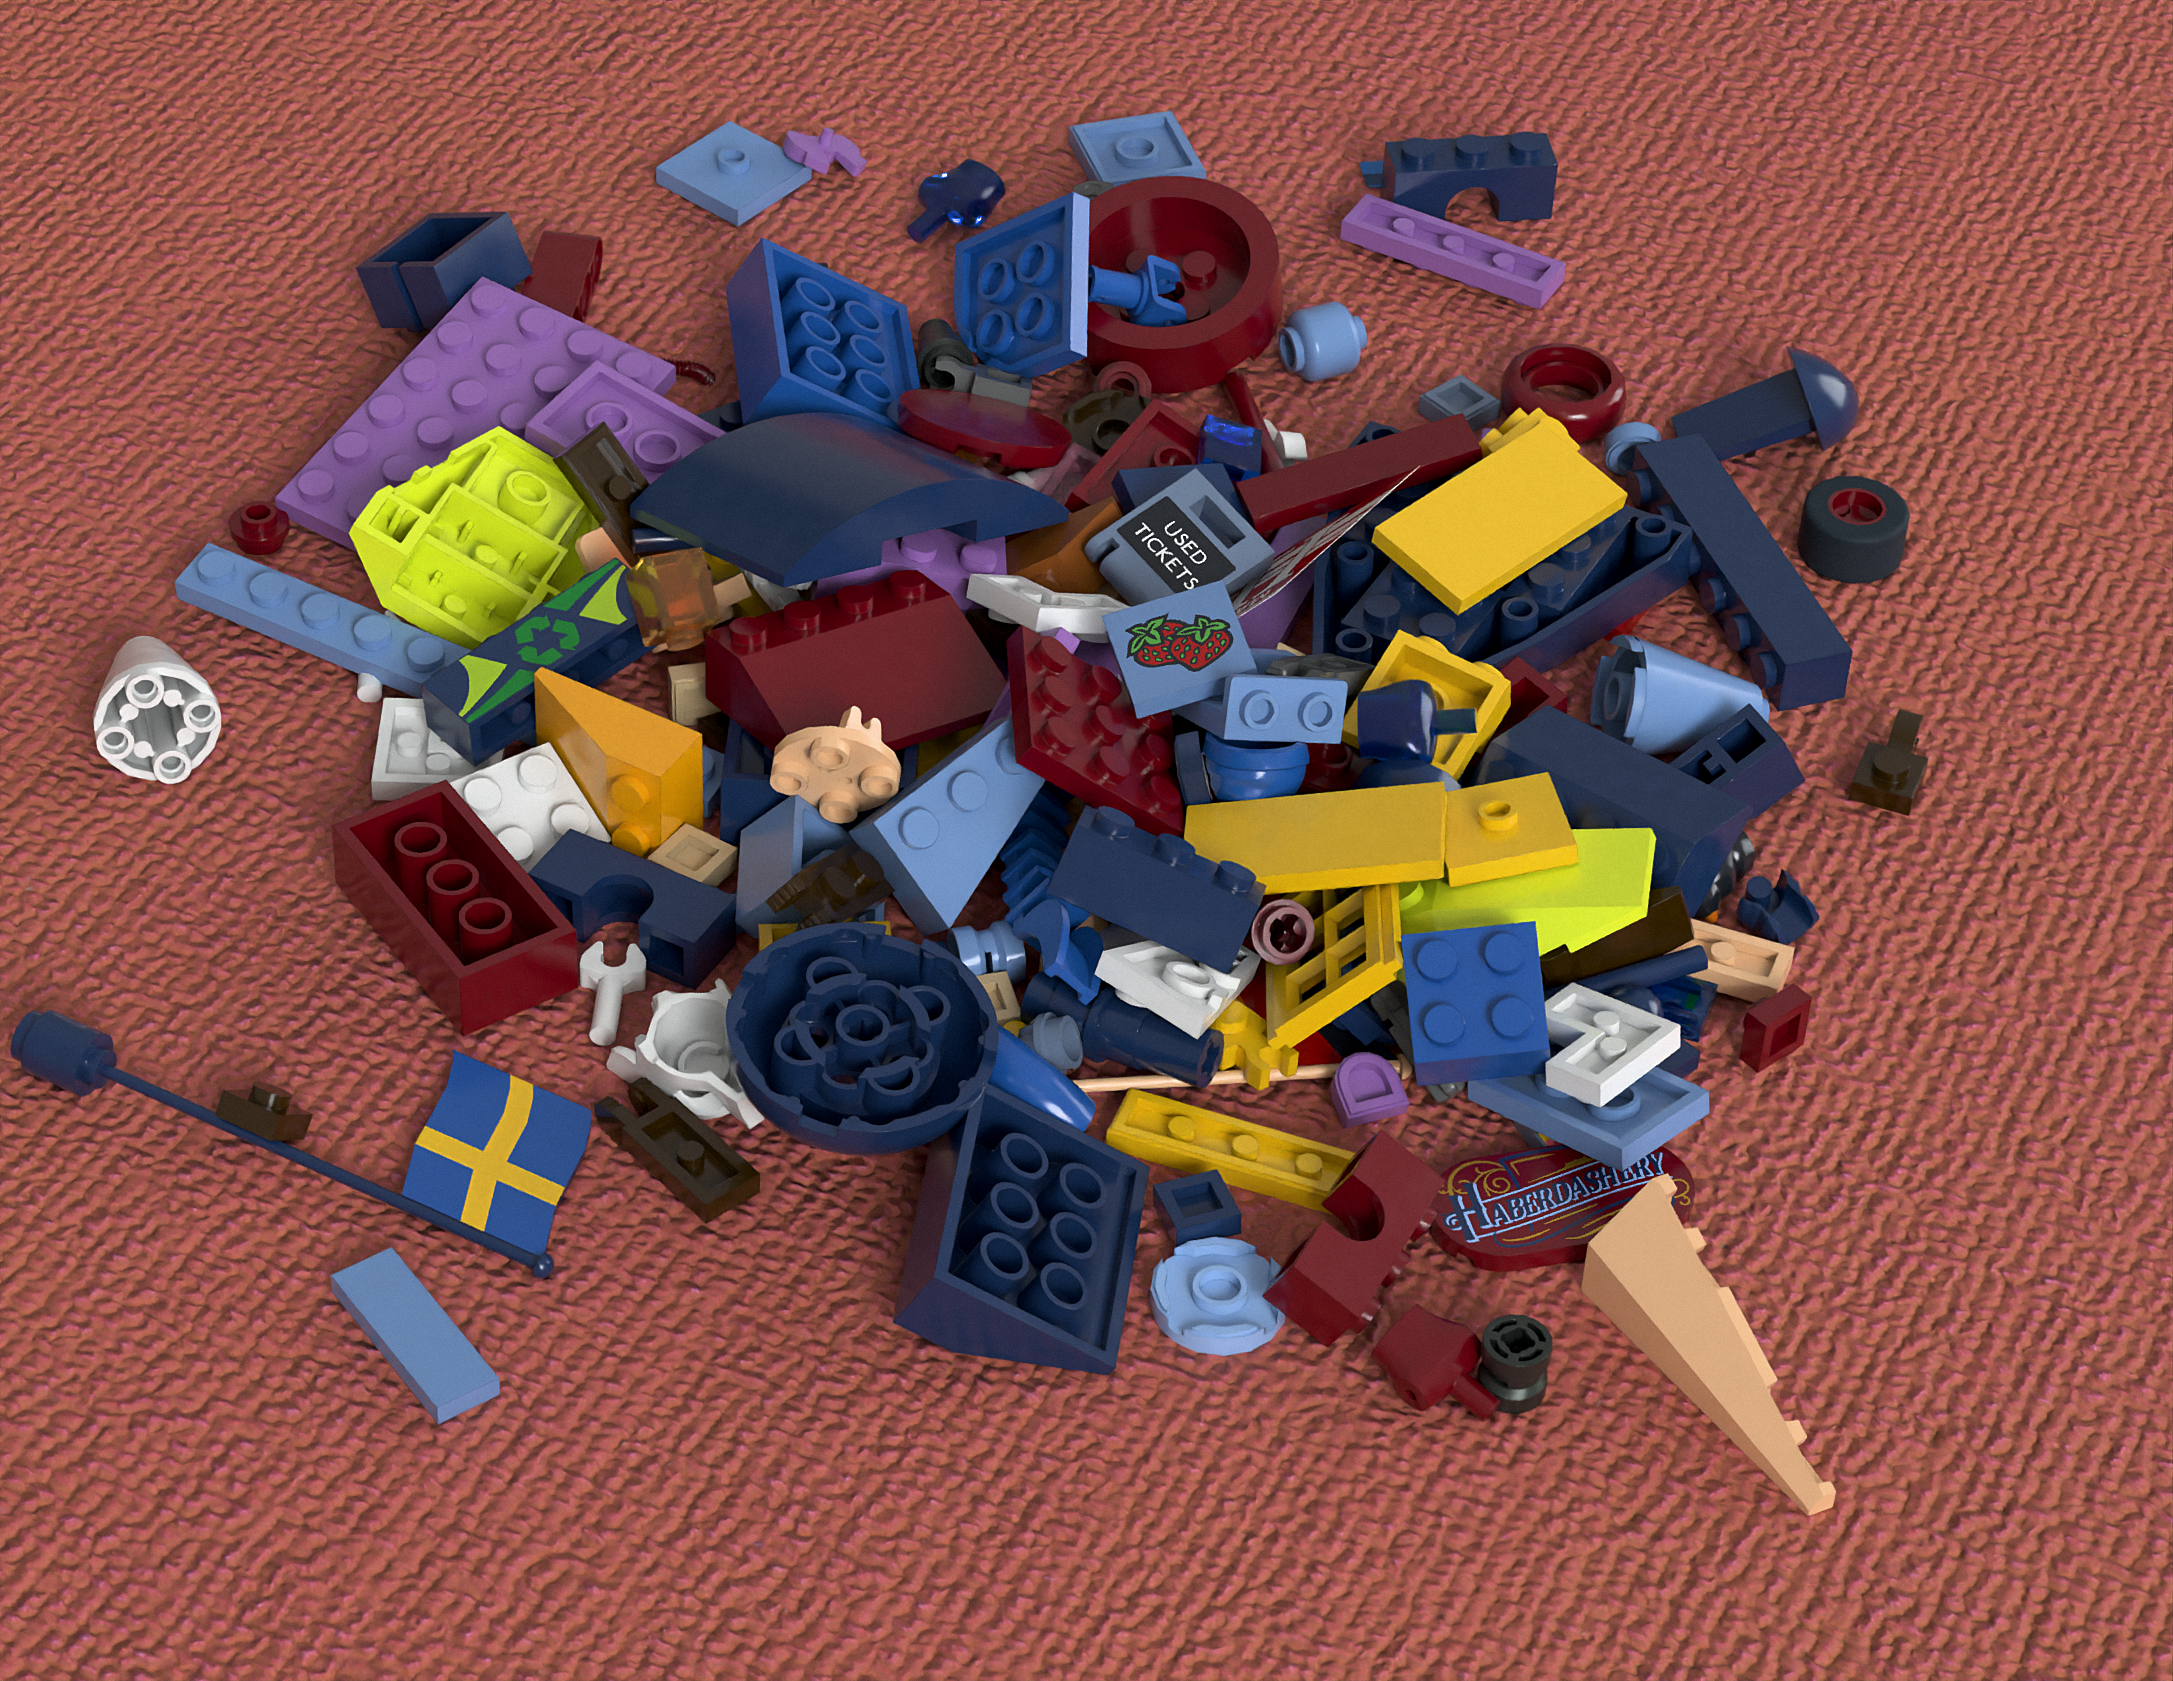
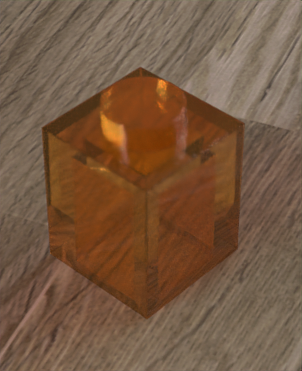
(673, 598)

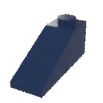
(1743, 761)

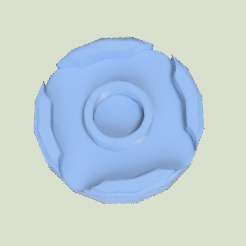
(1213, 1297)

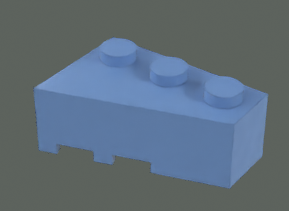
(950, 826)

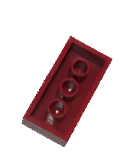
(455, 907)

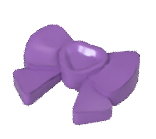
(822, 150)

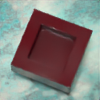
(1775, 1027)

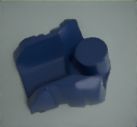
(1778, 912)

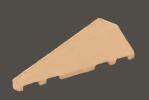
(1669, 1305)

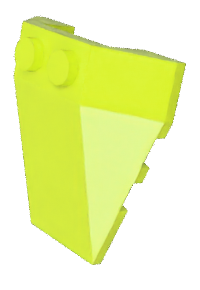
(474, 539)
(1567, 902)

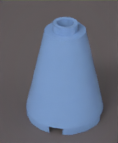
(1663, 698)

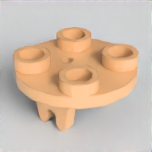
(837, 767)

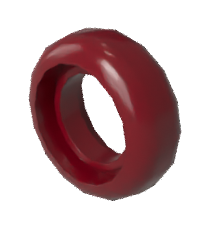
(1571, 367)

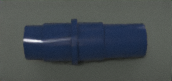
(1127, 1032)

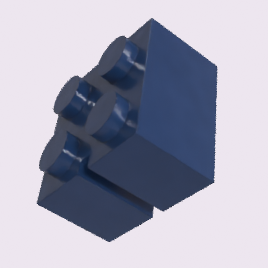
(437, 263)

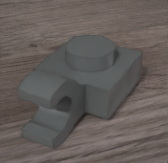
(986, 381)

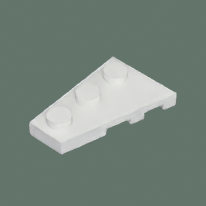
(1175, 984)

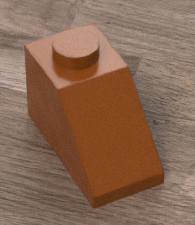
(1056, 555)

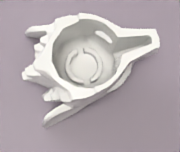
(688, 1055)

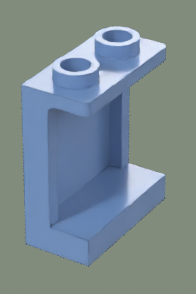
(1273, 706)

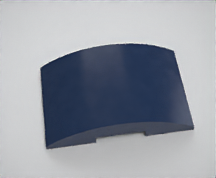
(823, 492)

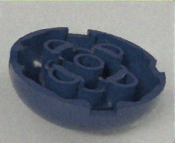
(898, 1027)

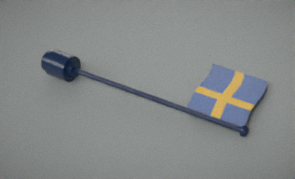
(481, 1168)

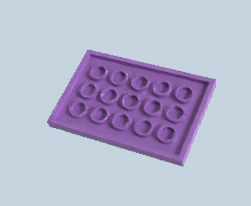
(478, 369)

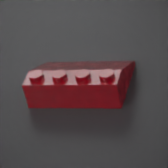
(879, 646)

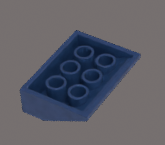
(1023, 1240)

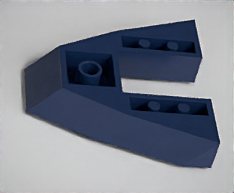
(1542, 615)

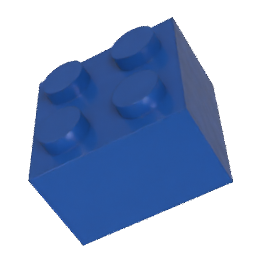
(1476, 1003)

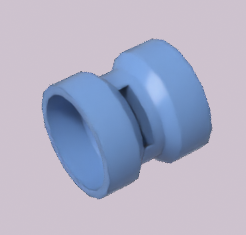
(989, 950)

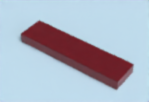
(1358, 473)

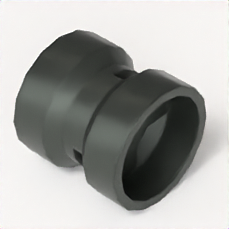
(1515, 1362)

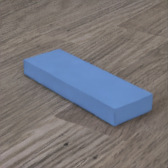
(415, 1335)

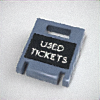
(1170, 550)

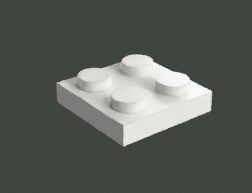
(529, 803)

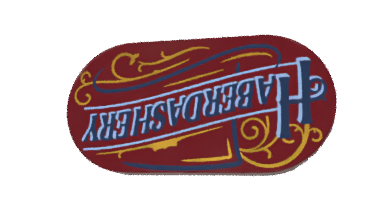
(1542, 1204)

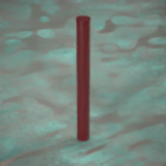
(1249, 415)

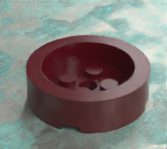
(1226, 282)

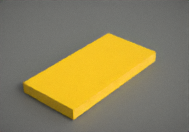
(1499, 518)
(1328, 837)

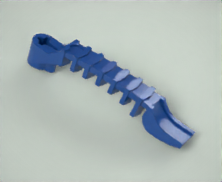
(1038, 917)

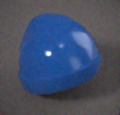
(1254, 768)

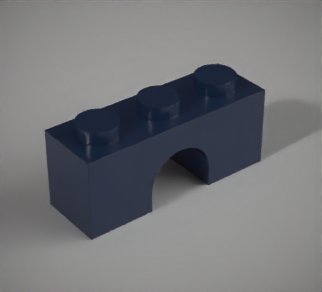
(1513, 168)
(680, 921)

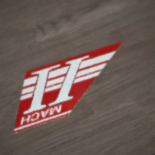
(1299, 556)

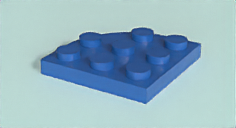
(1026, 289)

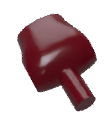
(1433, 1359)

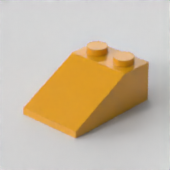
(626, 761)

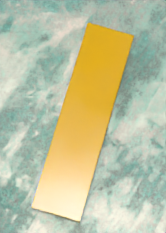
(1240, 1150)

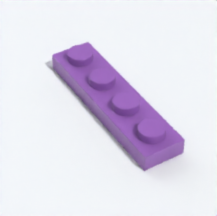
(1453, 251)

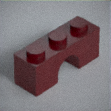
(1333, 1279)

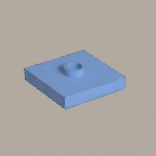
(732, 173)

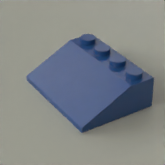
(816, 341)

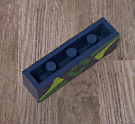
(490, 692)

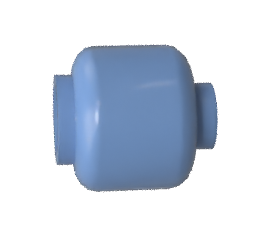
(1322, 341)

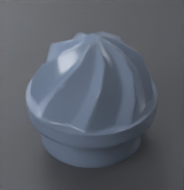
(1055, 1040)

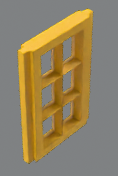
(1380, 937)

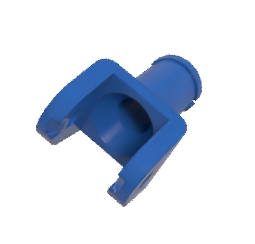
(1140, 292)

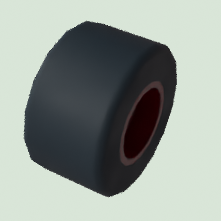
(1853, 529)

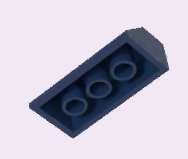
(1618, 787)

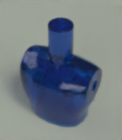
(957, 197)
(1406, 722)

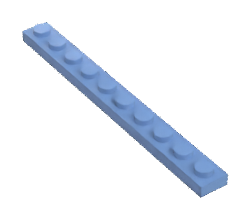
(341, 631)

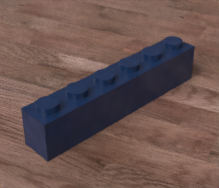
(1743, 574)

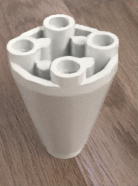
(155, 713)

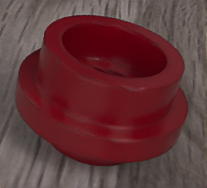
(1124, 371)
(259, 528)

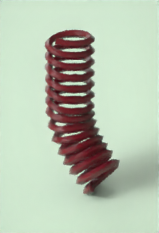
(698, 375)

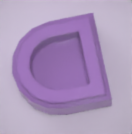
(1367, 1090)

